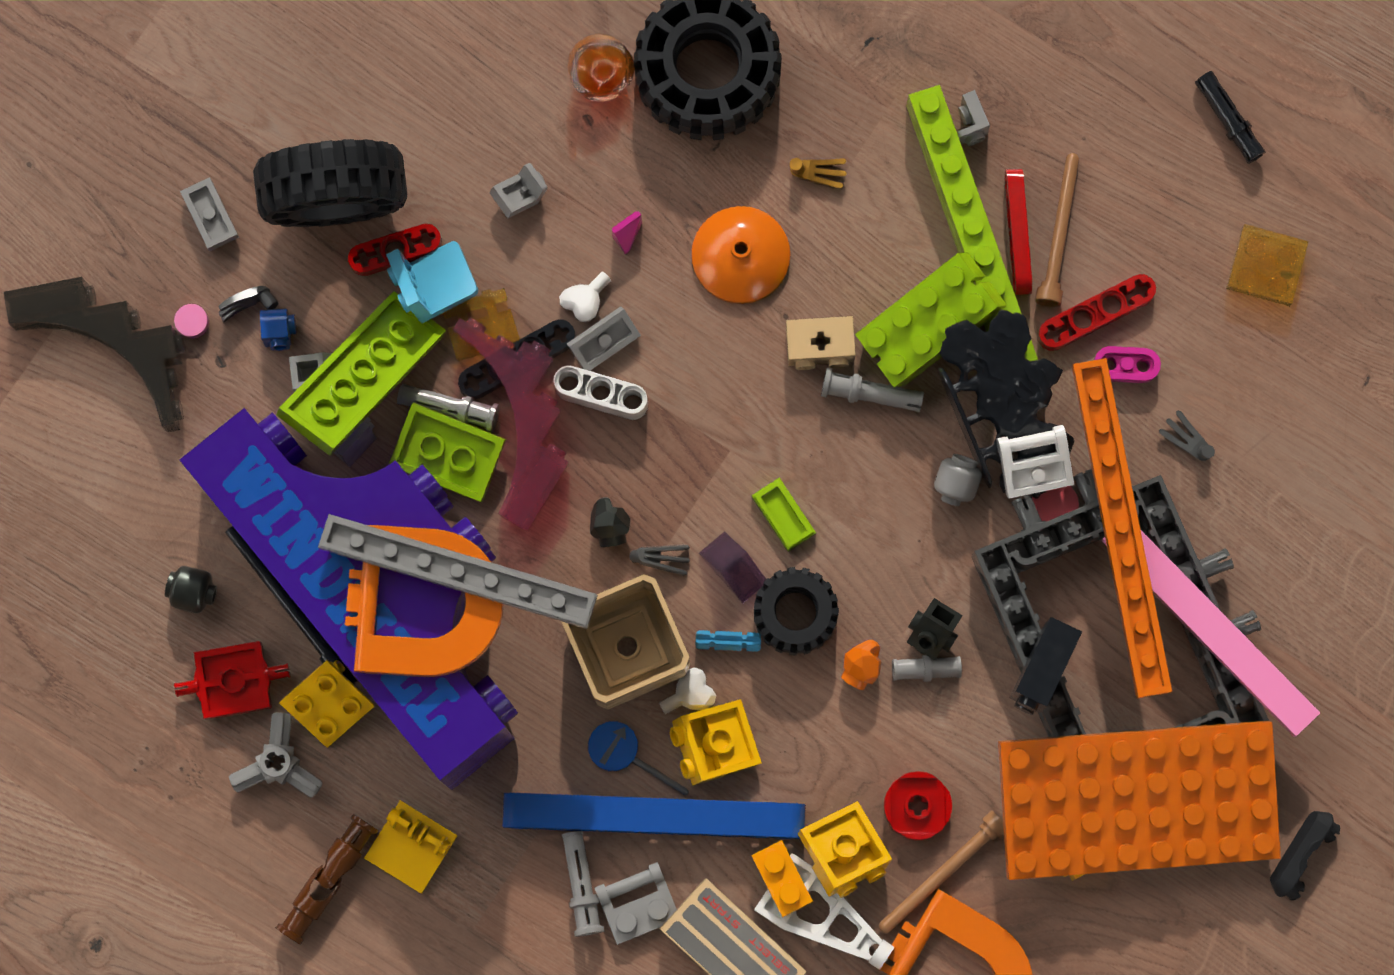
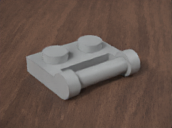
(641, 914)

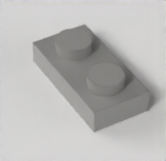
(209, 214)
(603, 339)

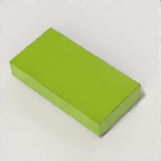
(783, 514)

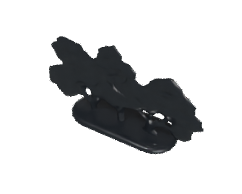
(1005, 384)

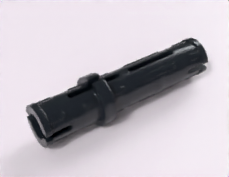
(1234, 123)

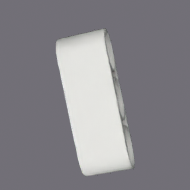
(589, 381)

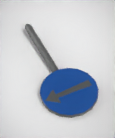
(615, 748)

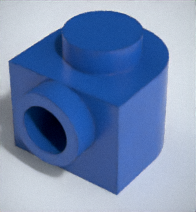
(277, 328)

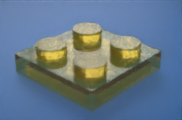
(1267, 265)

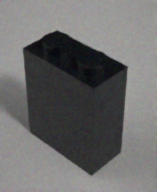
(1045, 666)

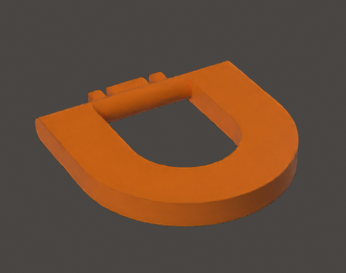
(420, 655)
(964, 927)

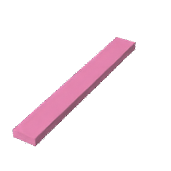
(1227, 642)

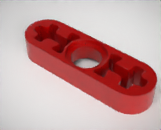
(368, 247)

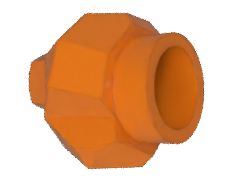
(862, 664)

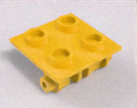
(327, 703)
(410, 846)

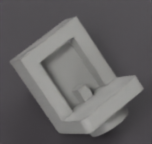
(519, 191)

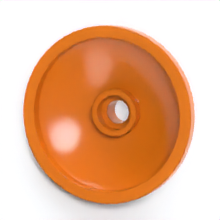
(734, 275)

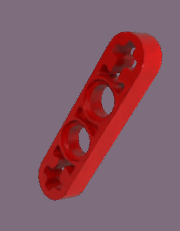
(1018, 231)
(1098, 315)

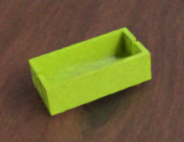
(914, 327)

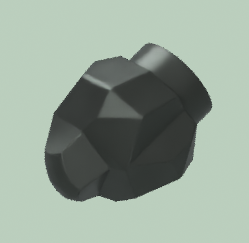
(609, 523)

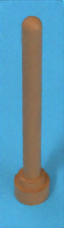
(1050, 290)
(990, 829)

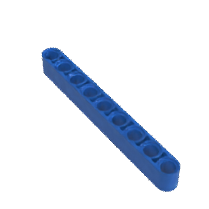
(653, 815)

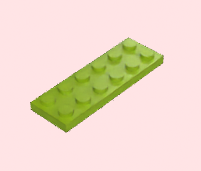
(359, 375)

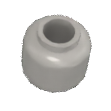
(958, 479)

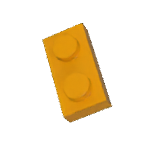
(782, 878)

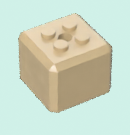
(634, 612)

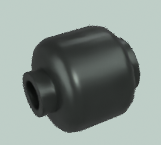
(190, 589)

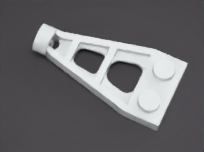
(820, 932)

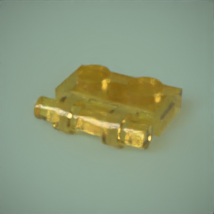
(496, 322)

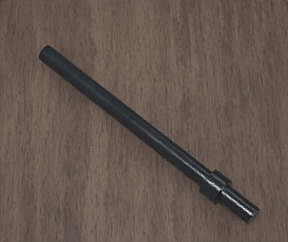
(287, 603)

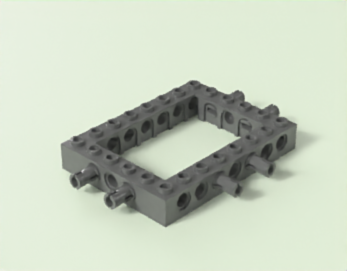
(1046, 540)

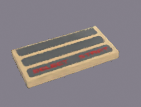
(724, 937)

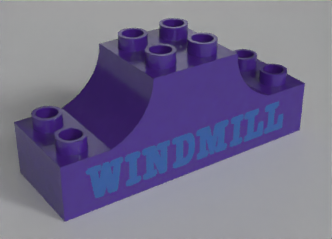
(282, 516)

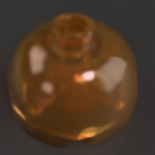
(600, 67)

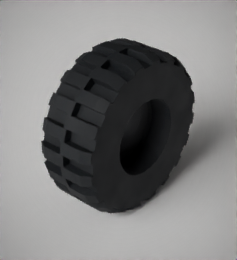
(707, 110)
(330, 183)

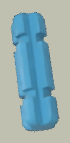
(728, 640)

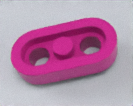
(1126, 363)

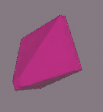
(626, 231)

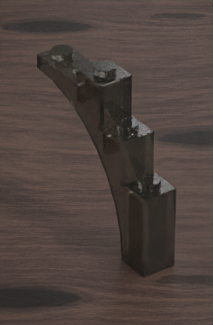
(69, 308)

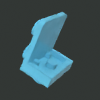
(432, 281)

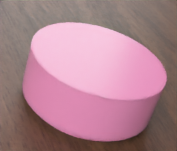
(191, 321)

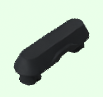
(1315, 829)

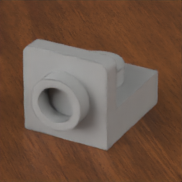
(973, 114)

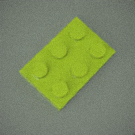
(451, 450)

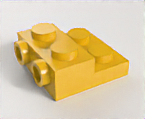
(714, 742)
(845, 850)

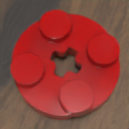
(904, 819)

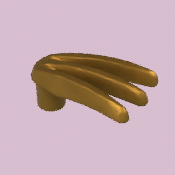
(807, 170)

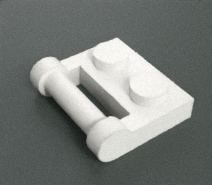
(1037, 472)

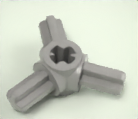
(279, 746)

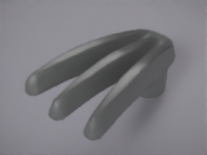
(247, 299)
(1195, 446)
(652, 556)

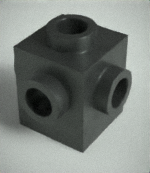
(934, 629)

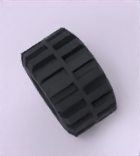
(795, 582)

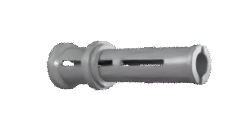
(857, 389)
(461, 409)
(574, 843)

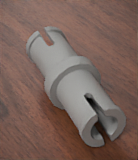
(926, 668)

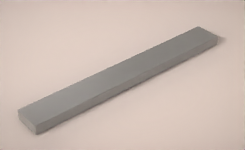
(458, 571)

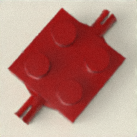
(232, 680)

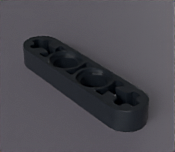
(477, 373)

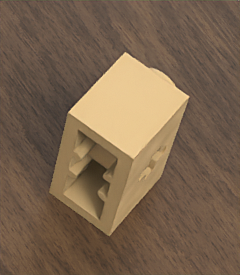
(836, 334)

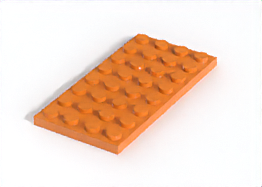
(1139, 800)

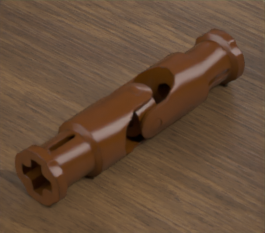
(340, 859)

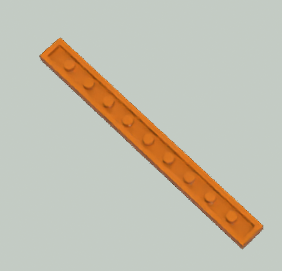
(1121, 528)

